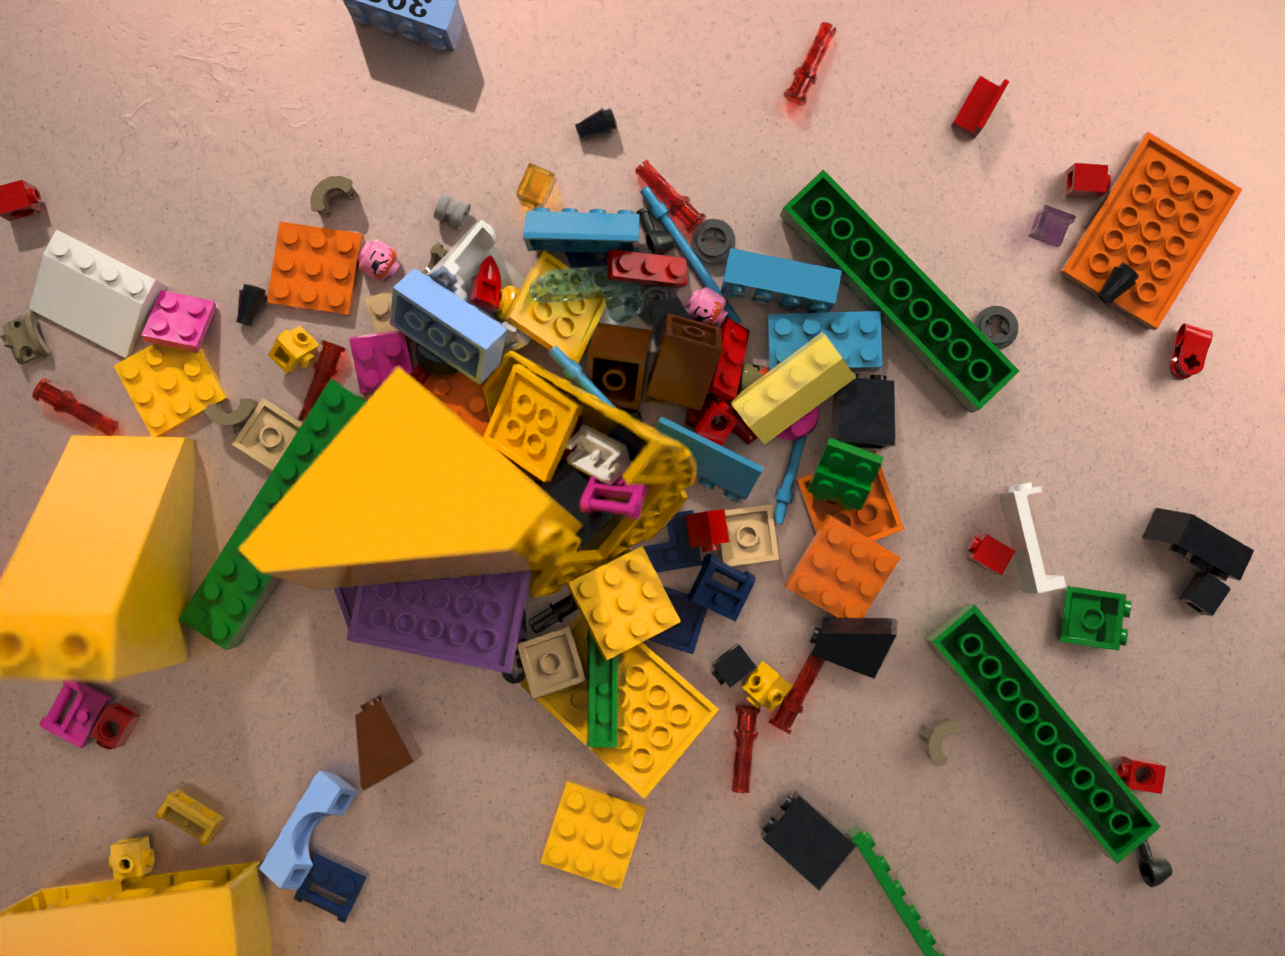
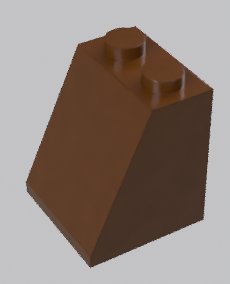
(684, 362)
(619, 363)
(383, 741)

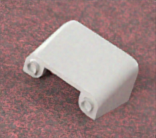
(462, 264)

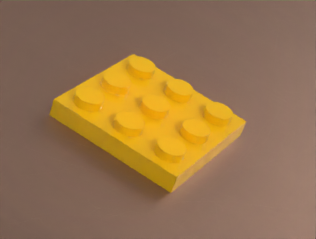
(555, 323)
(169, 386)
(532, 422)
(623, 603)
(593, 834)

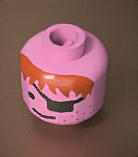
(378, 260)
(707, 306)

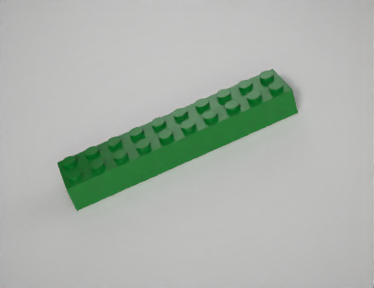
(899, 289)
(234, 585)
(1042, 733)

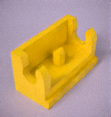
(190, 816)

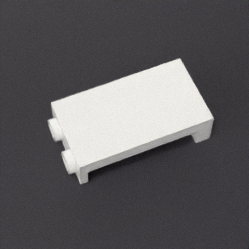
(1025, 542)

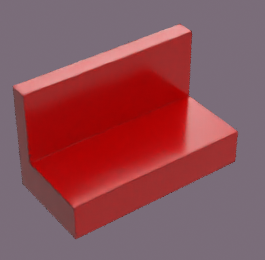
(978, 106)

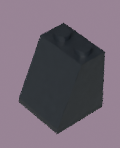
(865, 413)
(567, 489)
(807, 839)

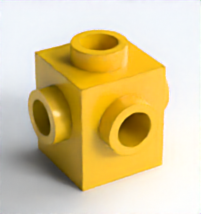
(293, 350)
(766, 687)
(131, 858)

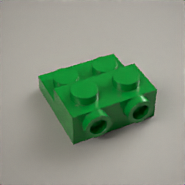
(844, 474)
(1095, 618)

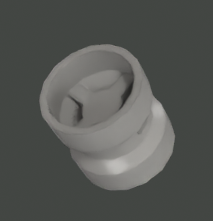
(452, 210)

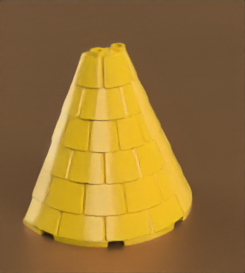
(662, 464)

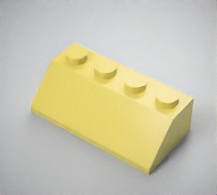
(793, 388)

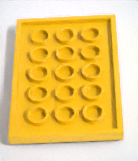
(656, 714)

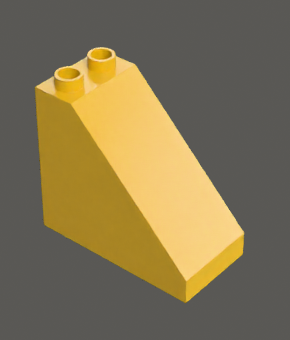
(410, 500)
(103, 564)
(164, 914)

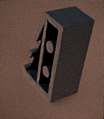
(1199, 543)

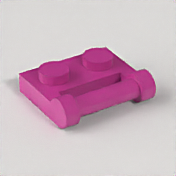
(618, 489)
(82, 714)

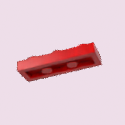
(646, 268)
(729, 367)

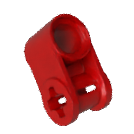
(1190, 346)

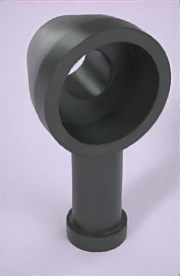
(657, 241)
(1153, 869)

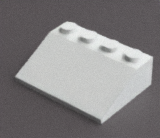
(93, 294)

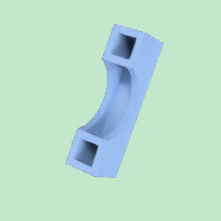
(289, 857)

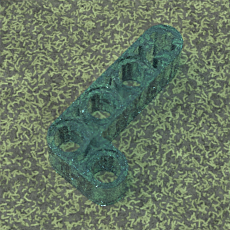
(616, 293)

